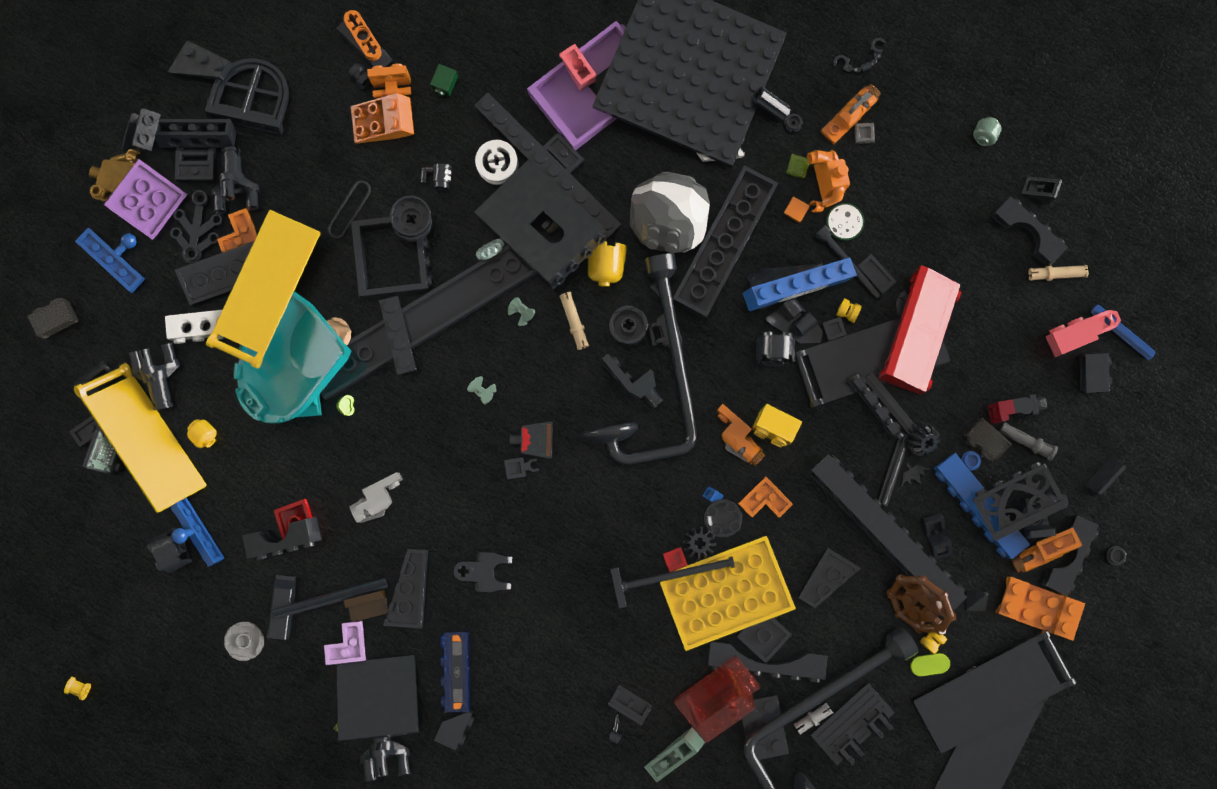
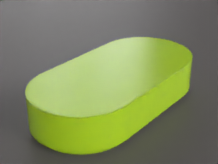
(930, 664)

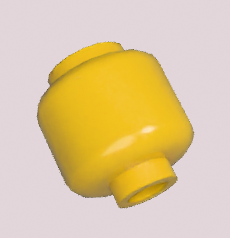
(201, 433)

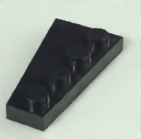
(409, 594)

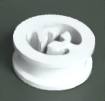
(493, 148)

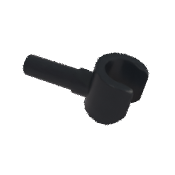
(614, 735)

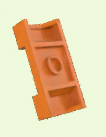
(1040, 608)

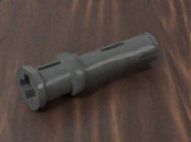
(1036, 445)

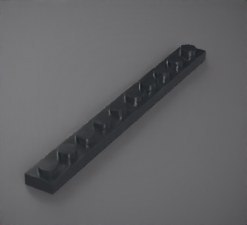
(544, 160)

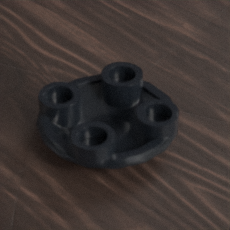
(723, 518)

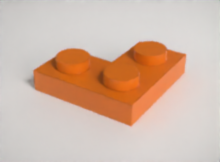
(243, 228)
(767, 494)

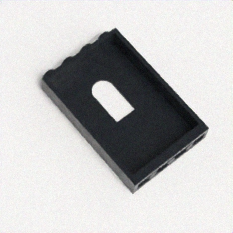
(520, 202)

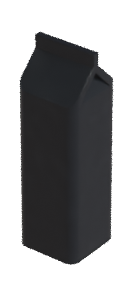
(343, 31)
(282, 595)

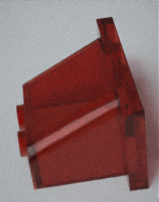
(719, 699)

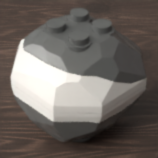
(669, 212)

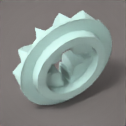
(490, 249)

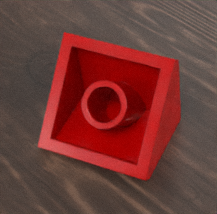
(291, 513)

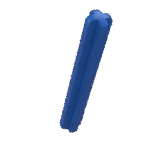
(1128, 336)

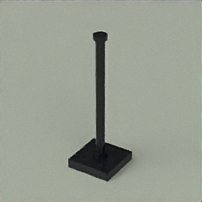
(621, 585)

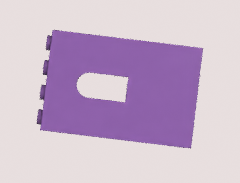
(565, 104)

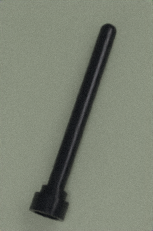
(824, 235)

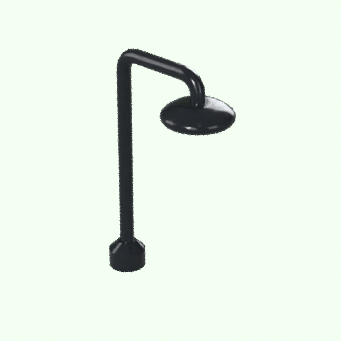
(660, 269)
(898, 646)

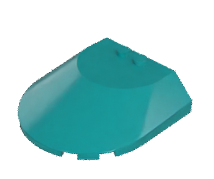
(295, 366)

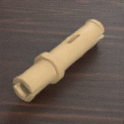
(1057, 272)
(574, 321)

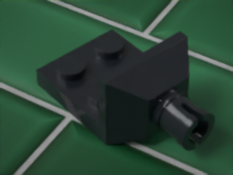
(639, 389)

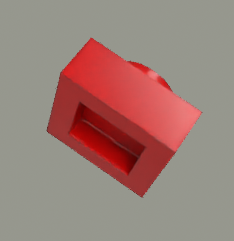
(675, 559)

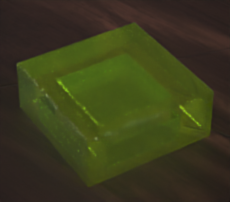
(797, 166)

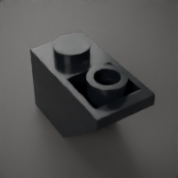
(453, 728)

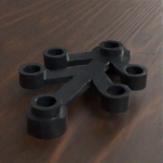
(196, 229)

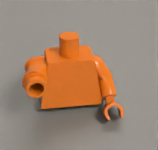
(831, 177)

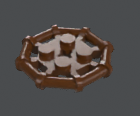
(916, 611)

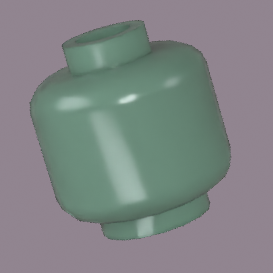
(987, 131)

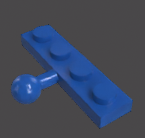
(111, 259)
(196, 531)

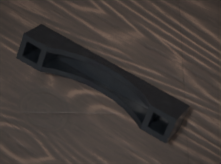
(806, 665)

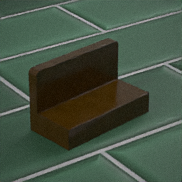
(367, 606)

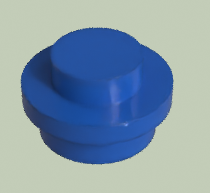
(971, 460)

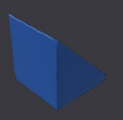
(712, 494)

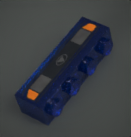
(456, 671)

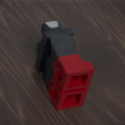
(1018, 407)

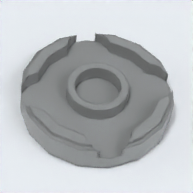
(244, 641)

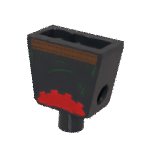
(535, 440)

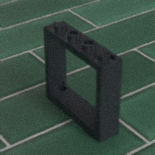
(364, 291)

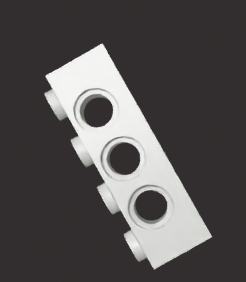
(176, 324)

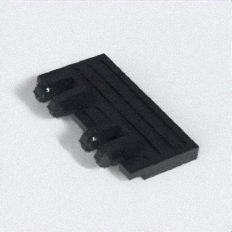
(850, 722)

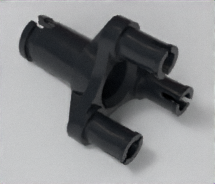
(233, 182)
(155, 375)
(375, 758)

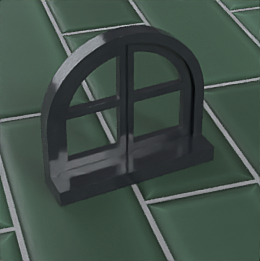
(244, 116)

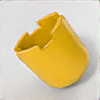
(607, 263)

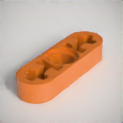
(374, 44)

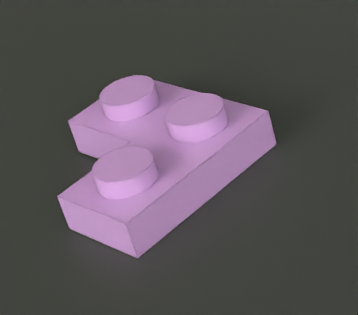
(352, 647)

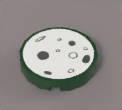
(845, 222)

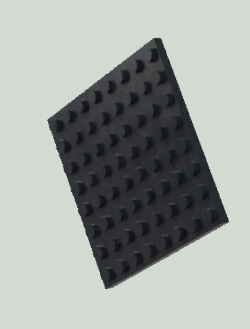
(690, 74)

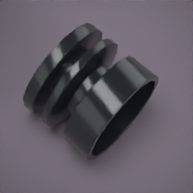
(413, 208)

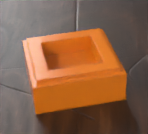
(796, 209)

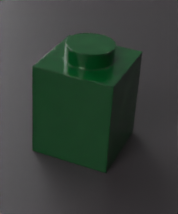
(444, 80)

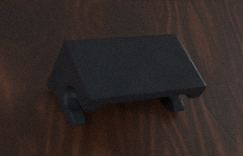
(630, 704)

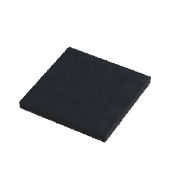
(377, 698)

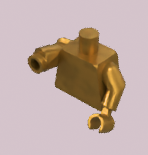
(111, 174)

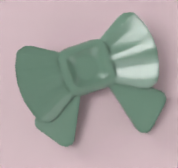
(526, 313)
(485, 394)

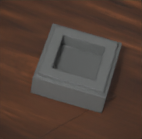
(864, 133)

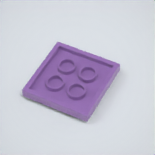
(145, 199)

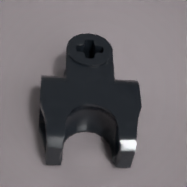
(482, 572)

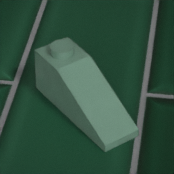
(675, 754)

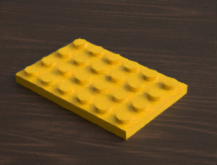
(728, 598)

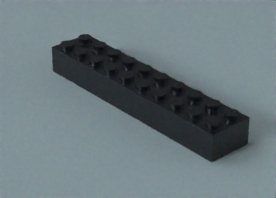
(881, 526)

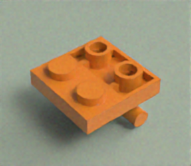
(389, 78)

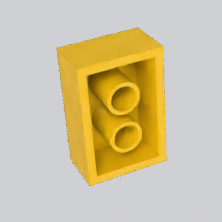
(776, 426)

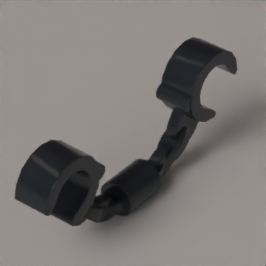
(866, 66)

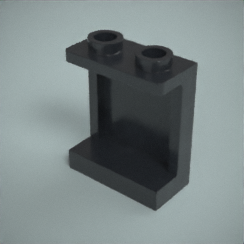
(140, 131)

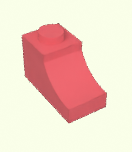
(578, 67)

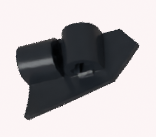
(796, 320)

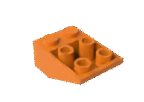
(382, 119)

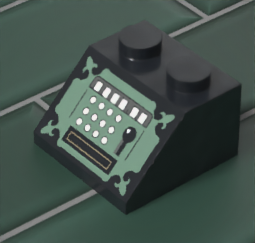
(102, 455)

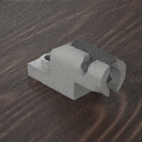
(376, 499)

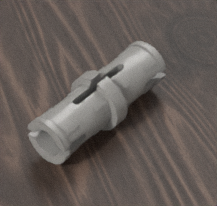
(813, 718)

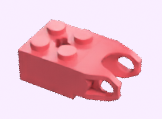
(1080, 332)

